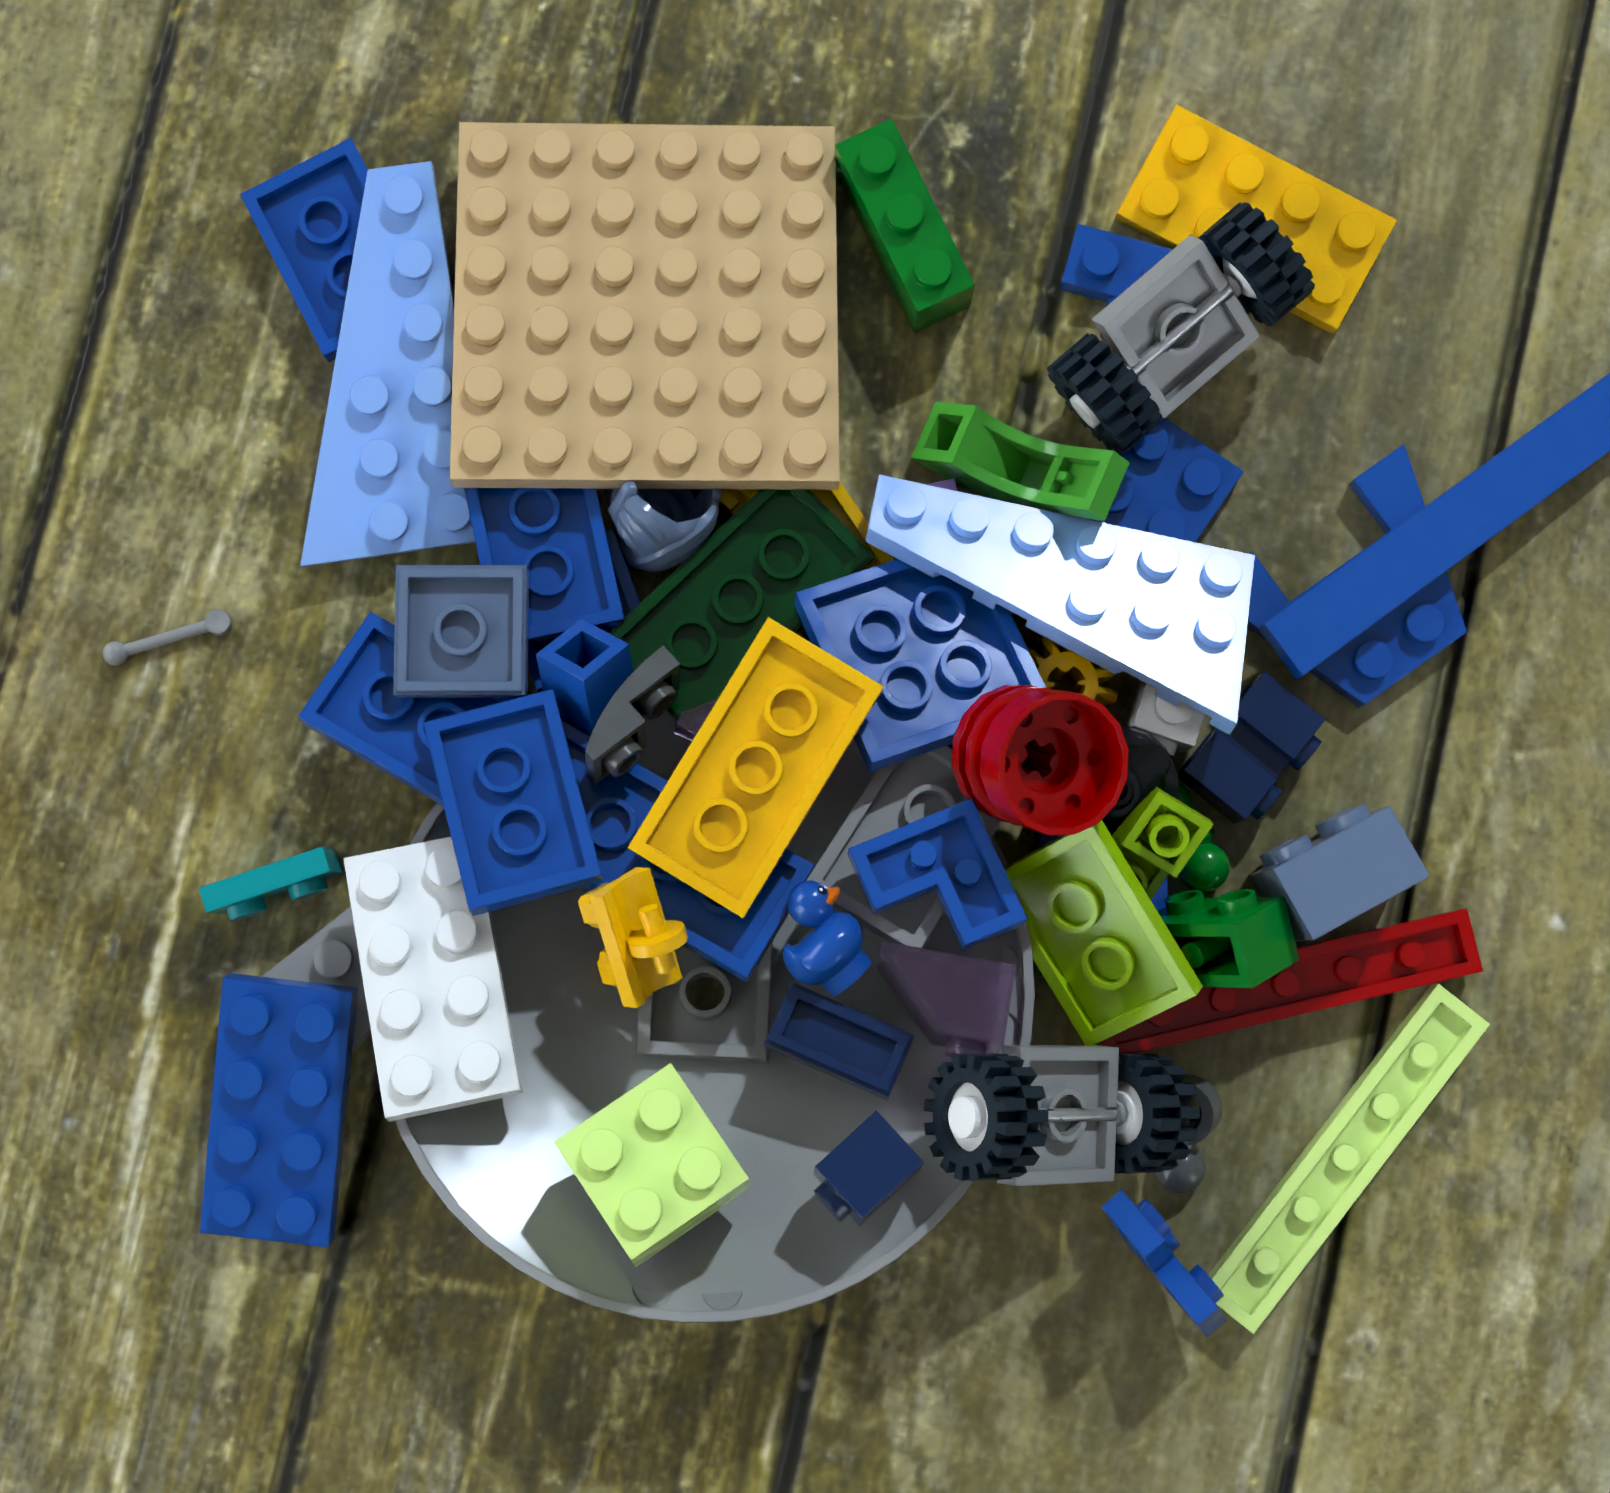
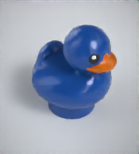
(832, 949)

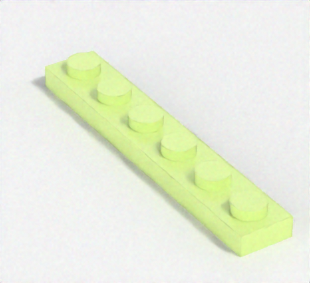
(1345, 1155)

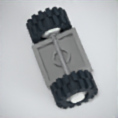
(1180, 326)
(1059, 1114)

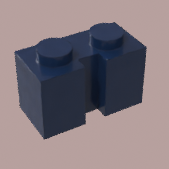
(1241, 768)

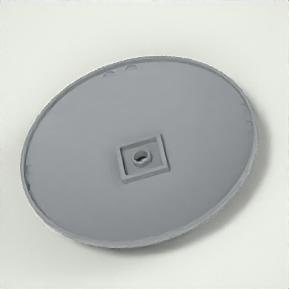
(776, 1115)

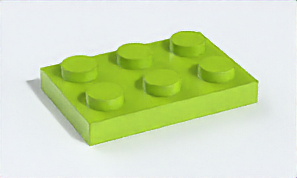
(1099, 935)

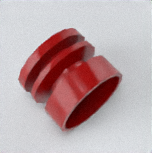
(1069, 769)

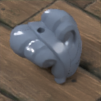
(661, 524)

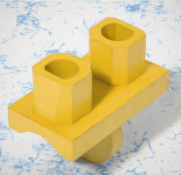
(635, 936)

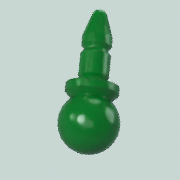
(1209, 863)

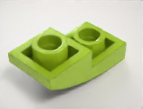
(1160, 838)

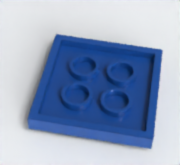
(922, 644)

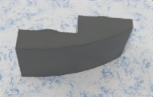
(621, 728)

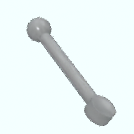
(216, 622)

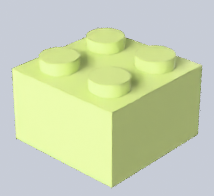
(653, 1164)

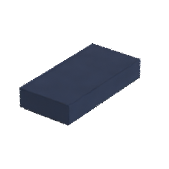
(839, 1041)

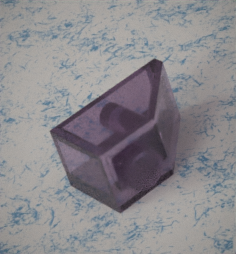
(951, 996)

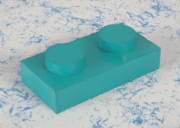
(246, 893)

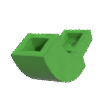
(1016, 466)

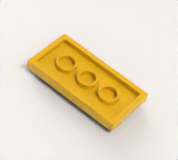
(1205, 171)
(756, 767)

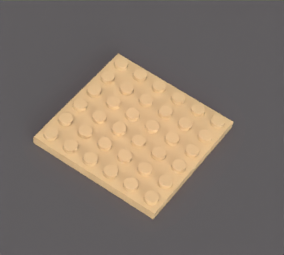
(645, 307)

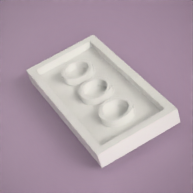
(429, 982)

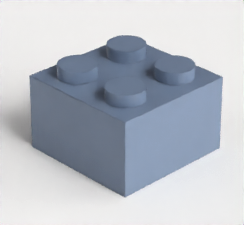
(1342, 872)

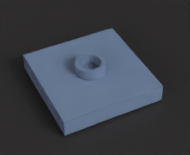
(461, 631)

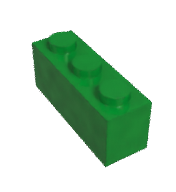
(903, 225)

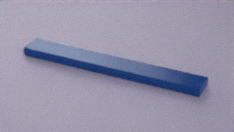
(1442, 533)

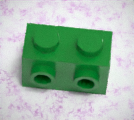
(1231, 937)

